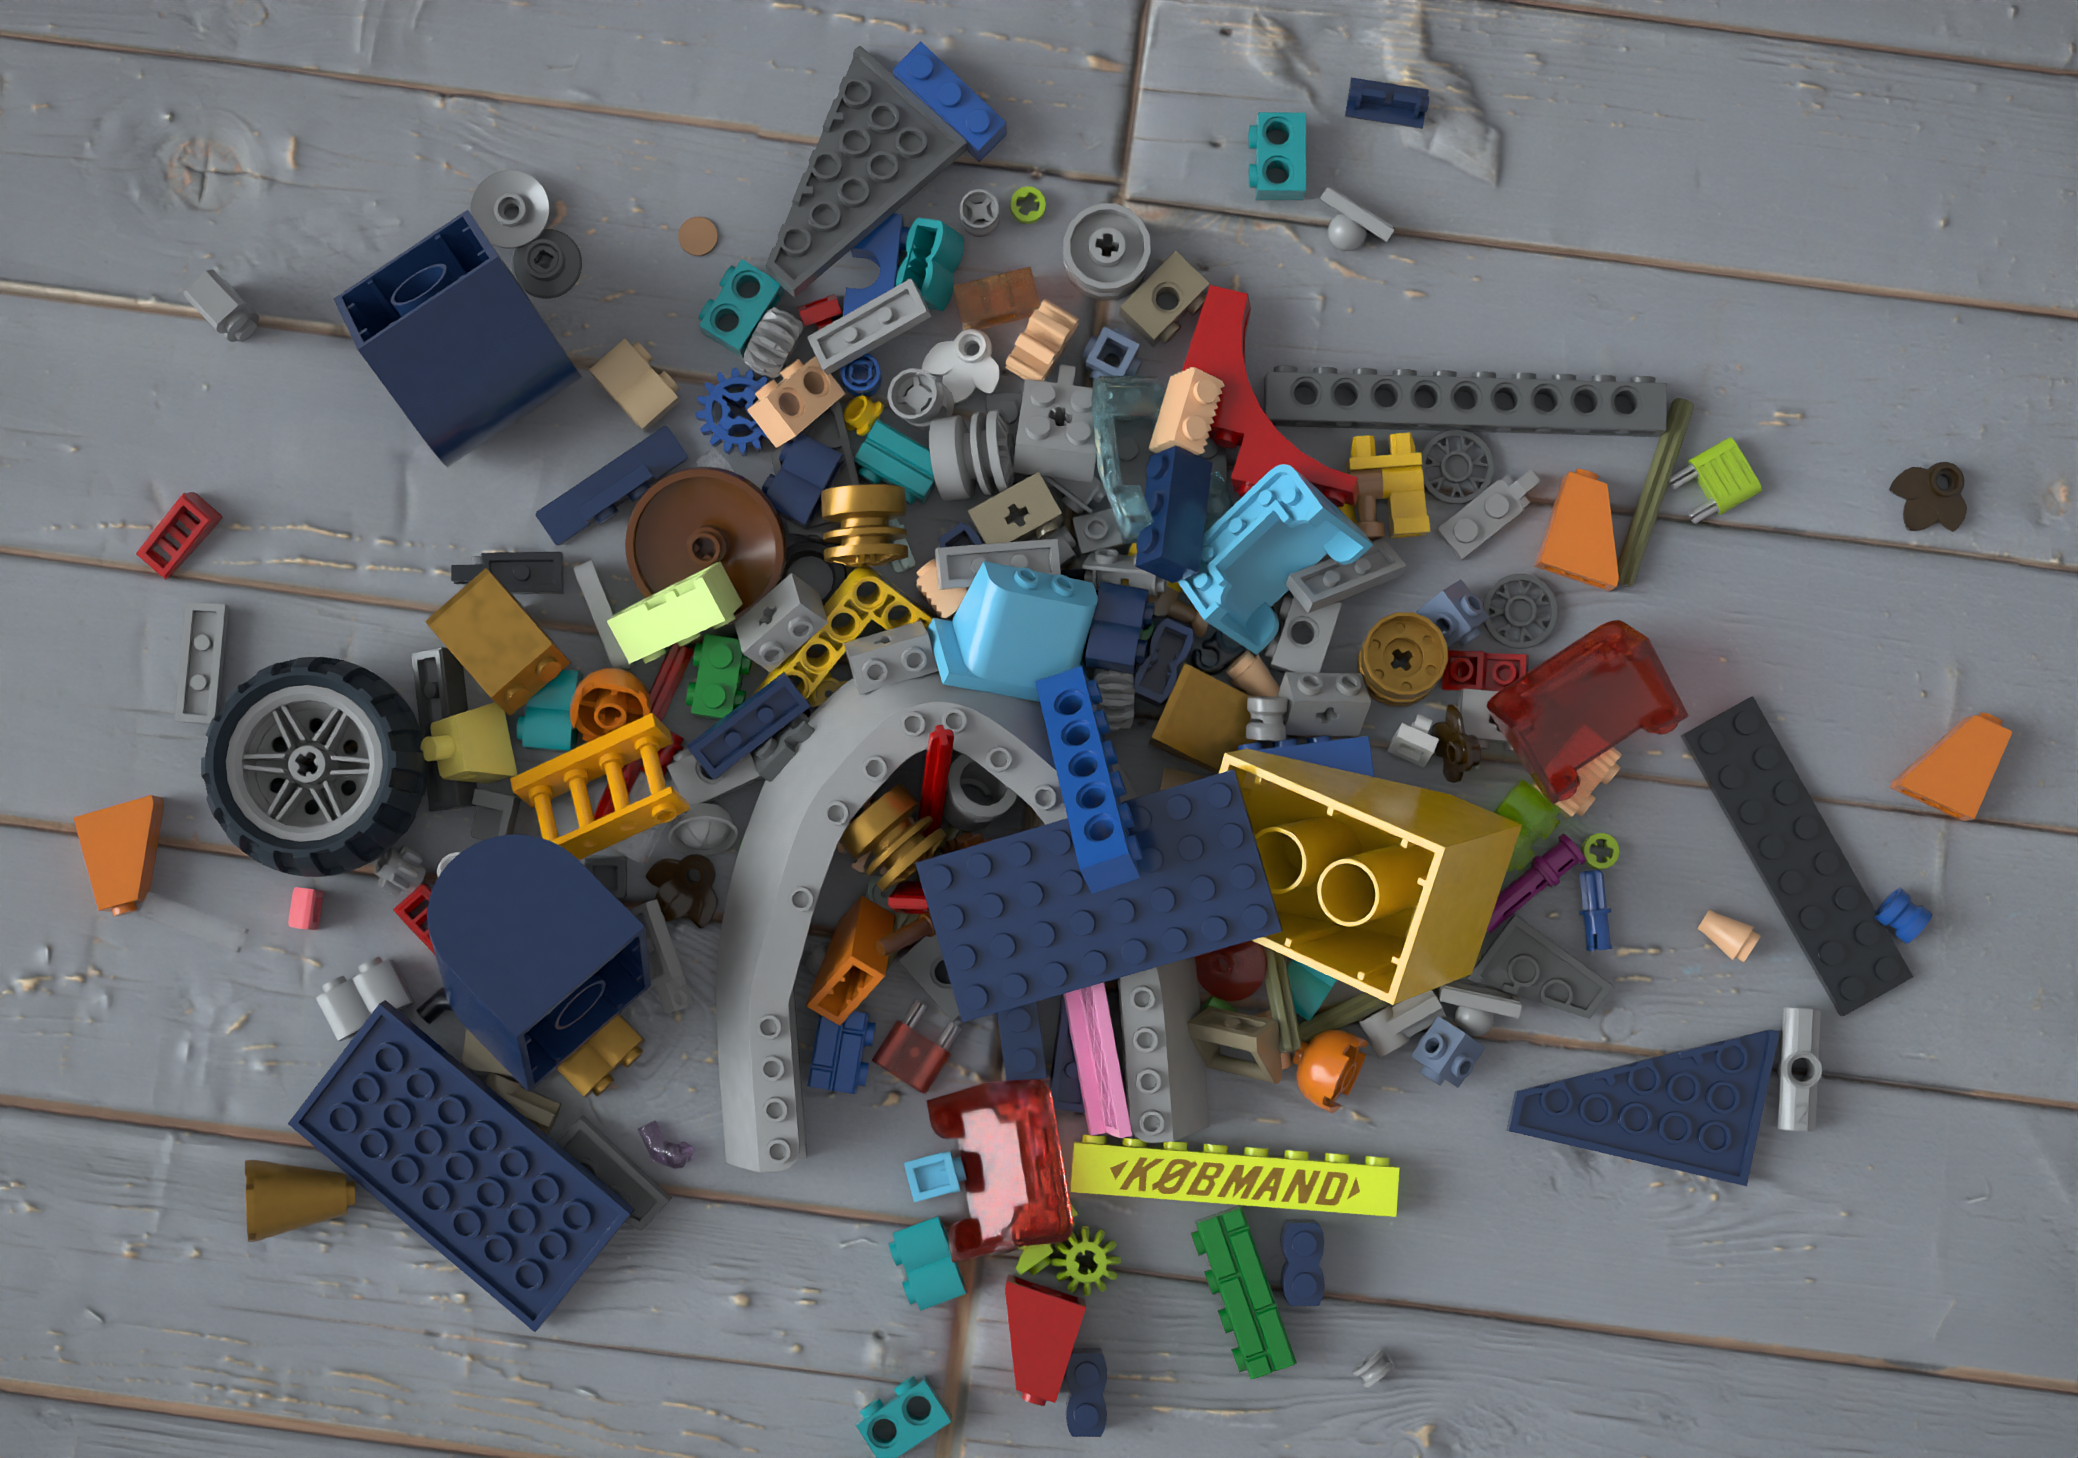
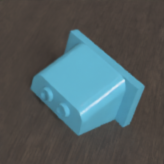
(1014, 631)

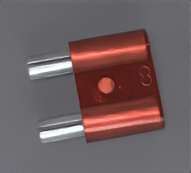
(913, 1055)

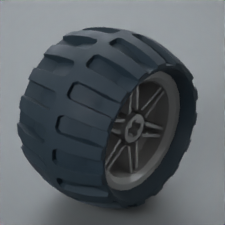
(346, 829)

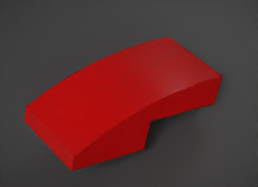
(1482, 670)

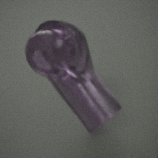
(662, 1151)

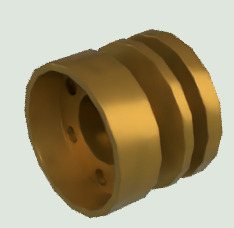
(864, 524)
(1406, 637)
(892, 837)

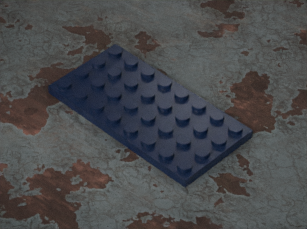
(1028, 928)
(460, 1166)

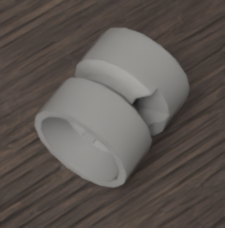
(919, 398)

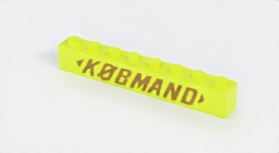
(1235, 1177)

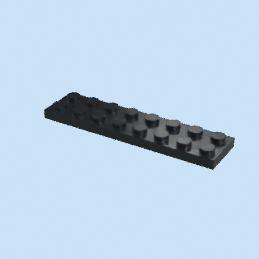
(1796, 856)

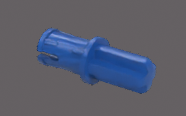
(1595, 910)

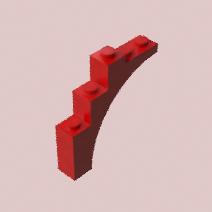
(1239, 420)

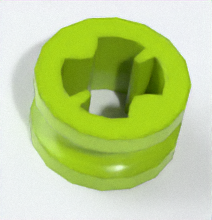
(1022, 194)
(1608, 843)

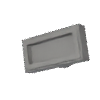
(1350, 227)
(1478, 1006)

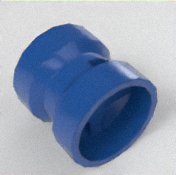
(862, 381)
(1903, 915)

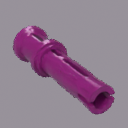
(1543, 873)

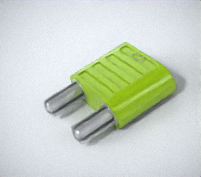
(1722, 477)

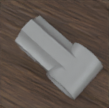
(1394, 1025)

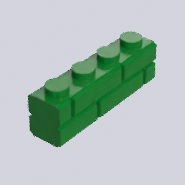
(1245, 1293)

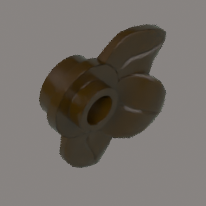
(1927, 501)
(1457, 749)
(680, 894)

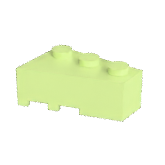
(676, 614)

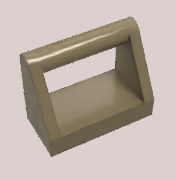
(1241, 1031)

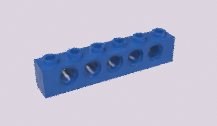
(1088, 781)

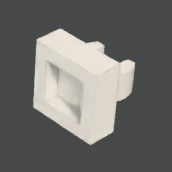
(1414, 742)

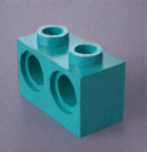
(1287, 156)
(747, 310)
(910, 1428)

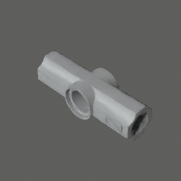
(1799, 1097)

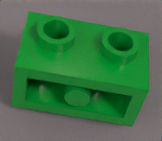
(718, 677)

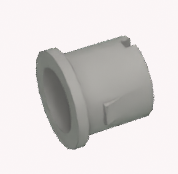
(960, 809)

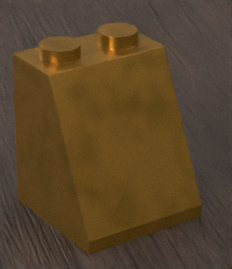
(498, 642)
(1202, 720)

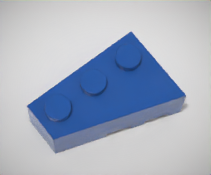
(1343, 754)

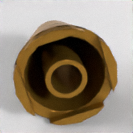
(292, 1197)

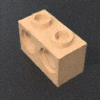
(798, 404)

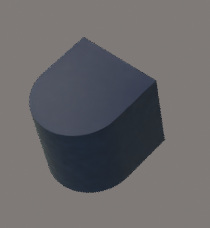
(455, 339)
(533, 951)

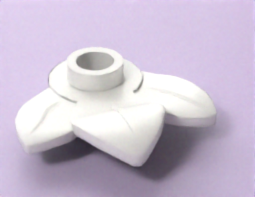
(961, 371)

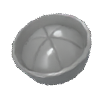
(703, 830)

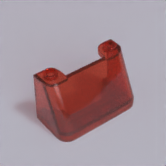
(1585, 705)
(1010, 1166)

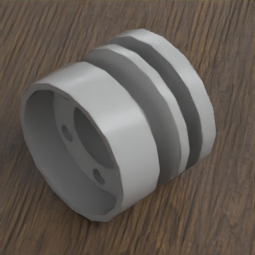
(967, 456)

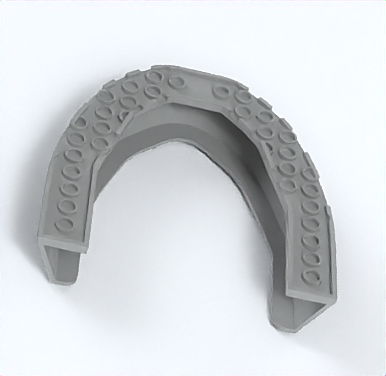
(782, 873)

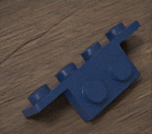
(612, 485)

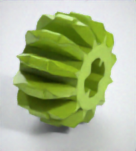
(1099, 1257)

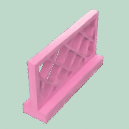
(1097, 1061)

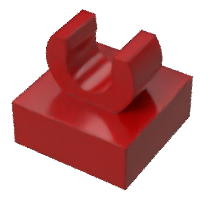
(819, 311)

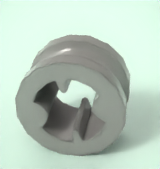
(1372, 1368)

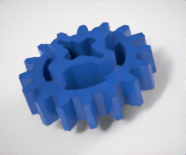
(727, 424)

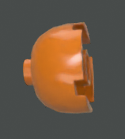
(607, 702)
(1329, 1067)

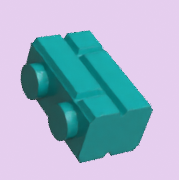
(896, 461)

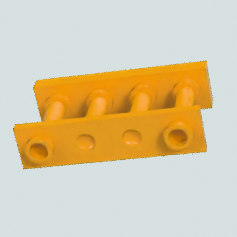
(590, 761)

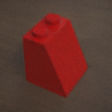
(1041, 1336)

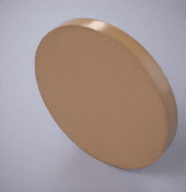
(698, 236)

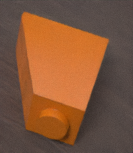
(1581, 533)
(1957, 767)
(121, 851)
(851, 962)

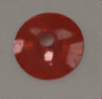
(1244, 971)

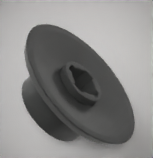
(562, 271)

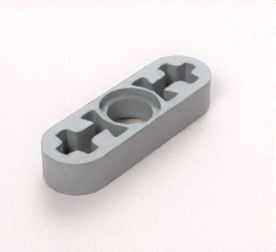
(601, 611)

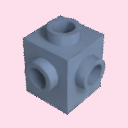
(1116, 344)
(1456, 613)
(1447, 1053)

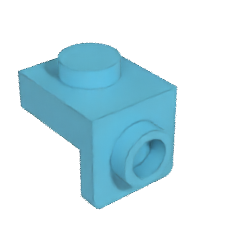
(934, 1175)

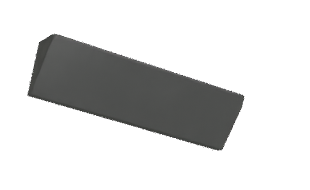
(440, 695)

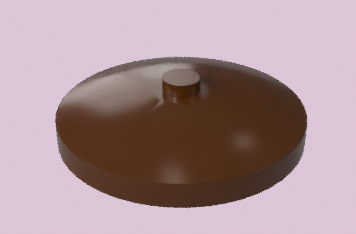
(701, 520)

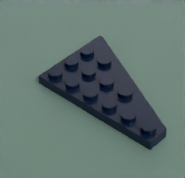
(1672, 1111)

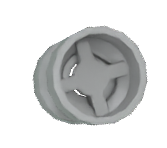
(977, 206)
(1266, 718)

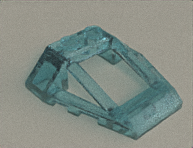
(1136, 399)

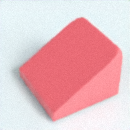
(306, 908)

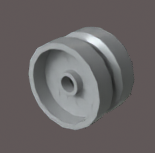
(1109, 228)

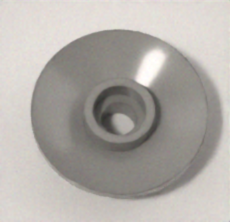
(508, 190)

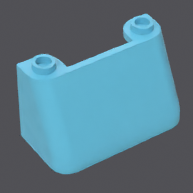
(1257, 544)

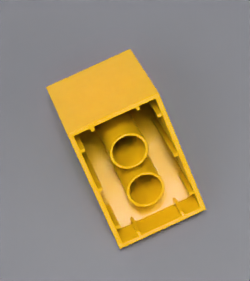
(1373, 873)

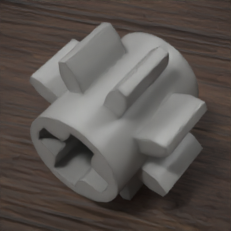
(400, 871)

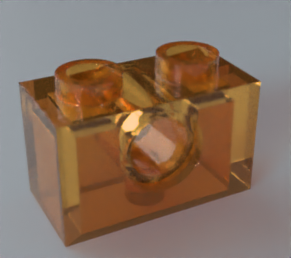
(996, 299)

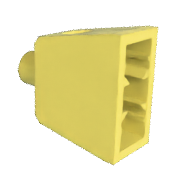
(472, 746)

